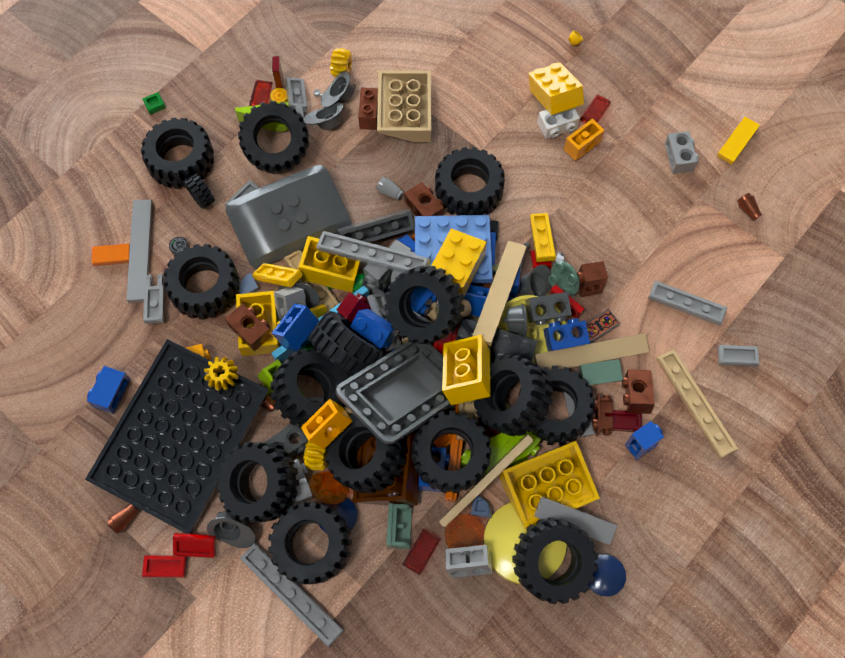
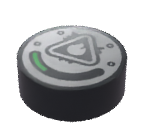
(177, 245)

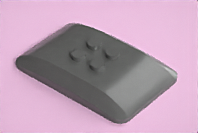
(284, 213)
(397, 391)

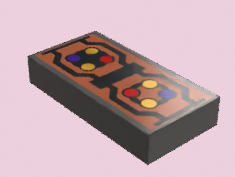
(601, 325)

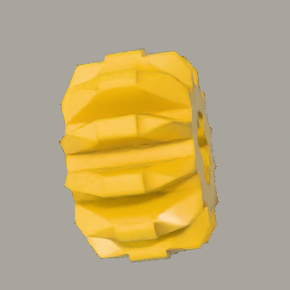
(340, 61)
(224, 379)
(315, 457)

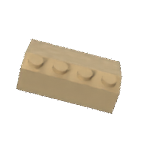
(404, 105)

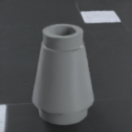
(389, 188)

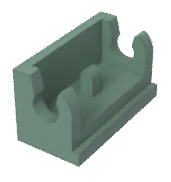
(601, 372)
(399, 526)

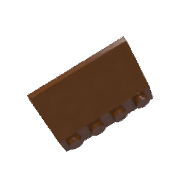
(402, 490)

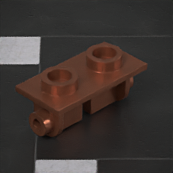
(600, 422)

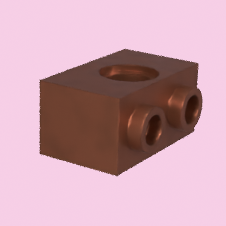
(368, 108)
(419, 194)
(592, 278)
(254, 336)
(640, 381)

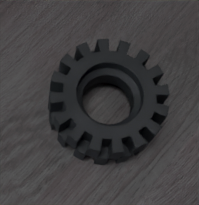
(199, 191)

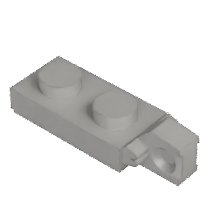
(296, 94)

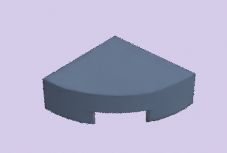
(248, 285)
(481, 508)

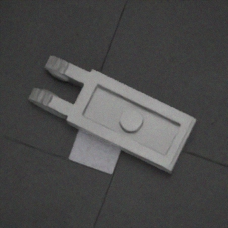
(154, 300)

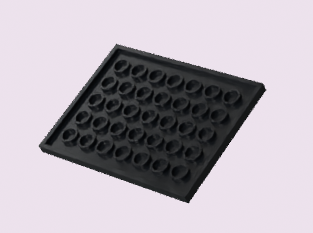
(175, 438)

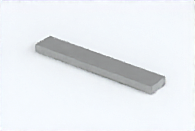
(139, 249)
(369, 253)
(292, 595)

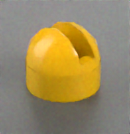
(575, 38)

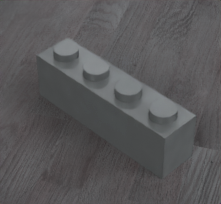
(379, 227)

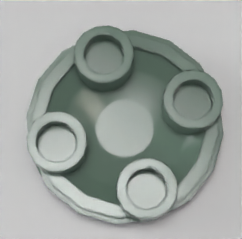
(564, 277)

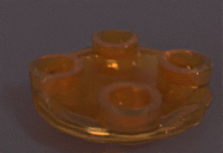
(327, 489)
(464, 532)

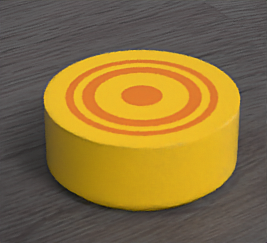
(279, 95)

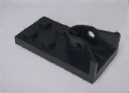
(503, 343)

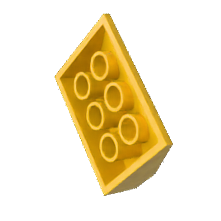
(555, 475)

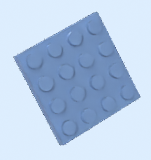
(433, 230)

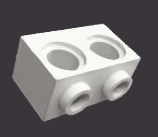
(559, 122)

